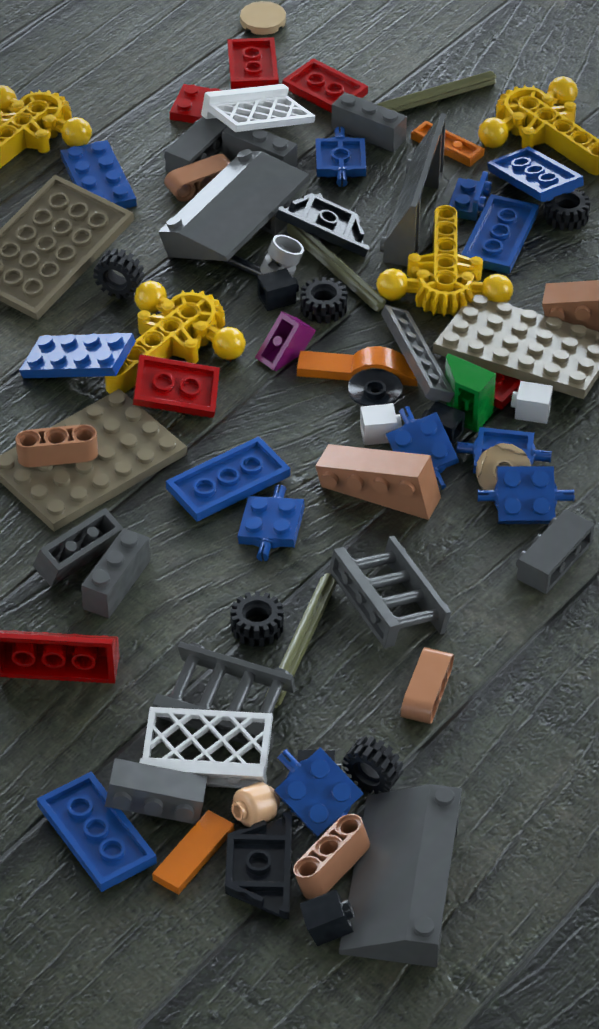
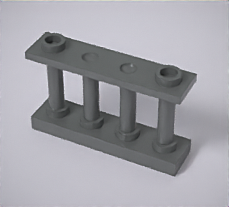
(375, 608)
(196, 654)

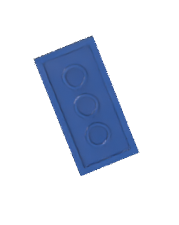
(98, 171)
(535, 174)
(501, 232)
(77, 355)
(227, 478)
(96, 834)

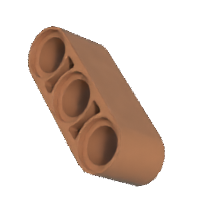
(192, 178)
(57, 445)
(427, 685)
(331, 856)

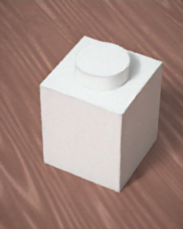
(532, 402)
(377, 421)

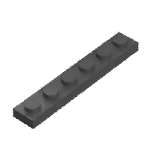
(417, 354)

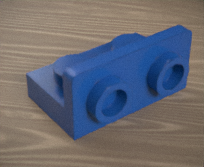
(470, 197)

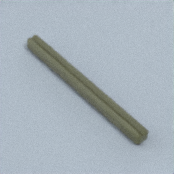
(440, 92)
(338, 268)
(307, 627)

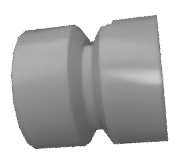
(282, 253)

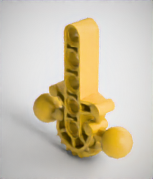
(537, 120)
(35, 121)
(443, 277)
(178, 331)

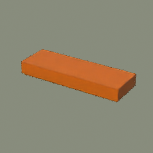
(455, 146)
(193, 852)

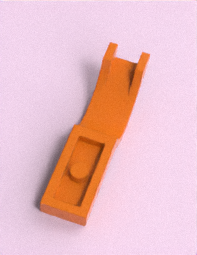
(346, 366)

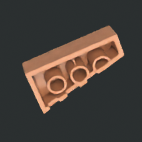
(573, 302)
(381, 477)

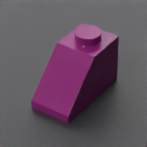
(284, 341)

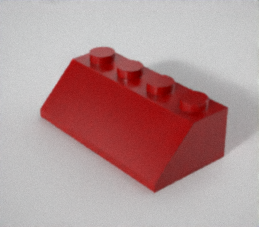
(58, 656)

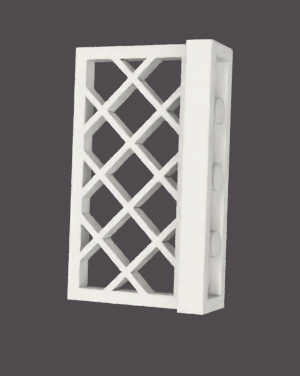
(255, 108)
(219, 774)

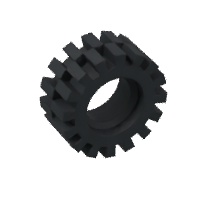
(568, 210)
(126, 266)
(323, 290)
(257, 606)
(373, 765)

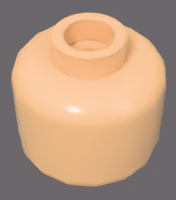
(255, 804)

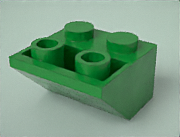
(472, 390)

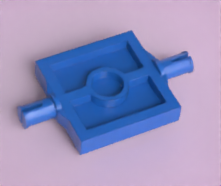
(340, 157)
(424, 437)
(490, 437)
(525, 494)
(271, 522)
(316, 790)

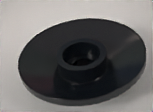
(374, 387)

